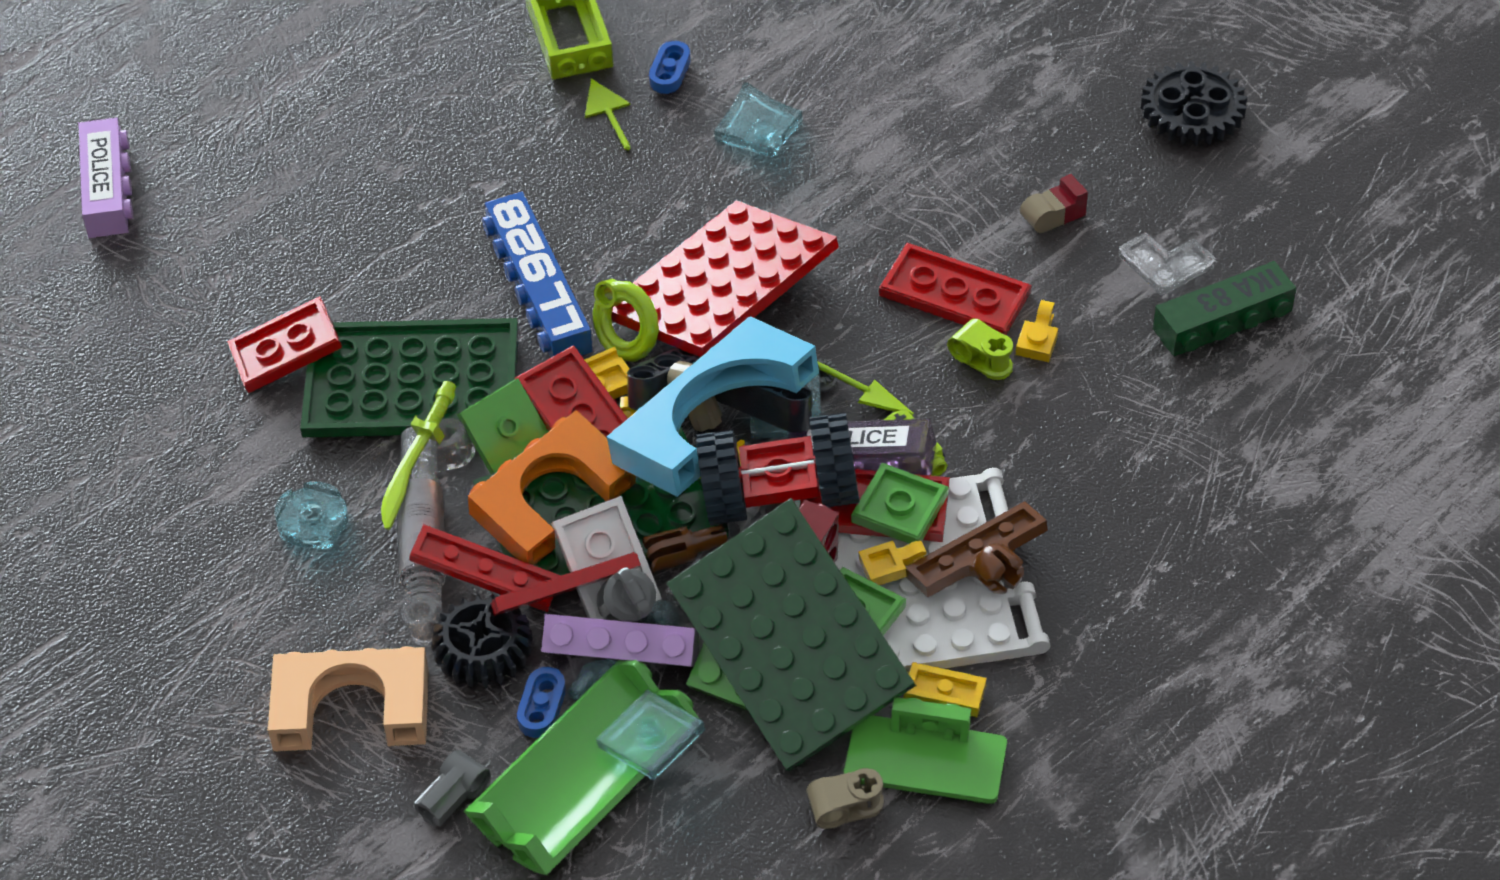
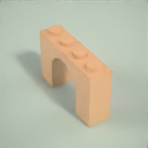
(305, 678)

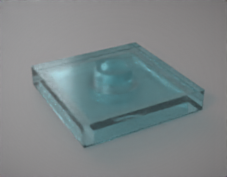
(650, 734)

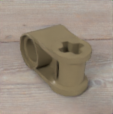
(843, 798)

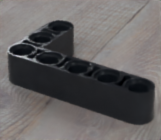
(768, 403)

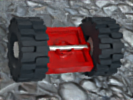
(777, 470)

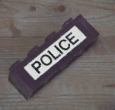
(899, 443)

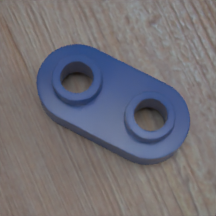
(669, 67)
(541, 705)

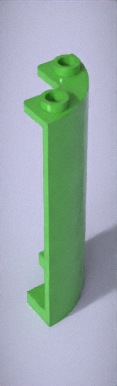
(564, 778)

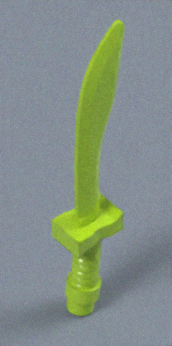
(425, 430)

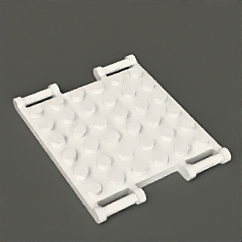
(965, 619)

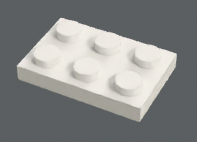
(597, 537)

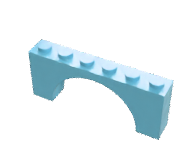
(747, 356)

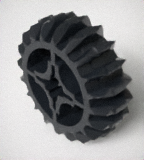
(480, 635)

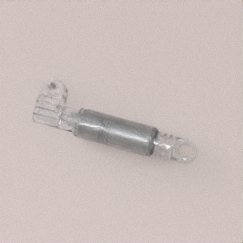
(426, 506)

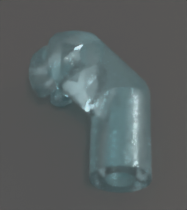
(588, 676)

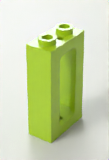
(577, 59)

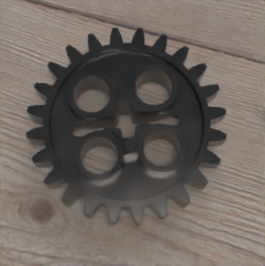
(1193, 103)

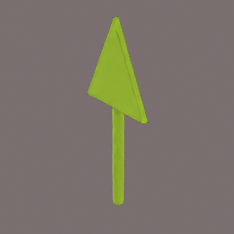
(603, 100)
(874, 395)

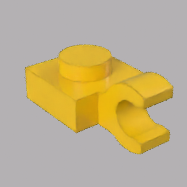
(1038, 338)
(887, 563)

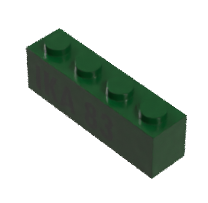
(1224, 308)

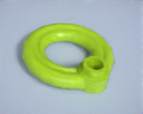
(612, 293)

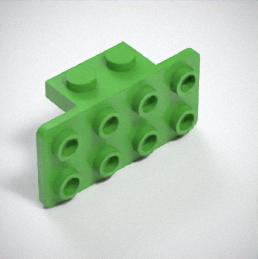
(929, 751)

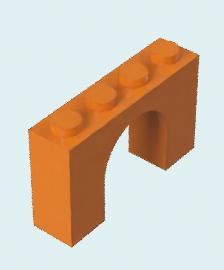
(568, 447)

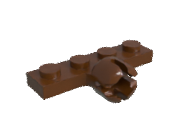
(981, 554)

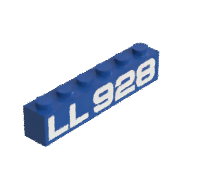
(536, 275)

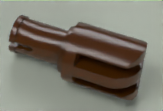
(681, 545)

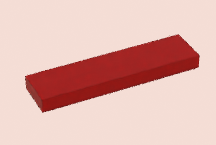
(477, 564)
(563, 583)

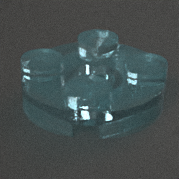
(315, 531)

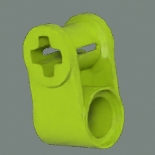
(982, 349)

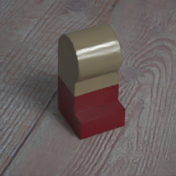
(1056, 205)

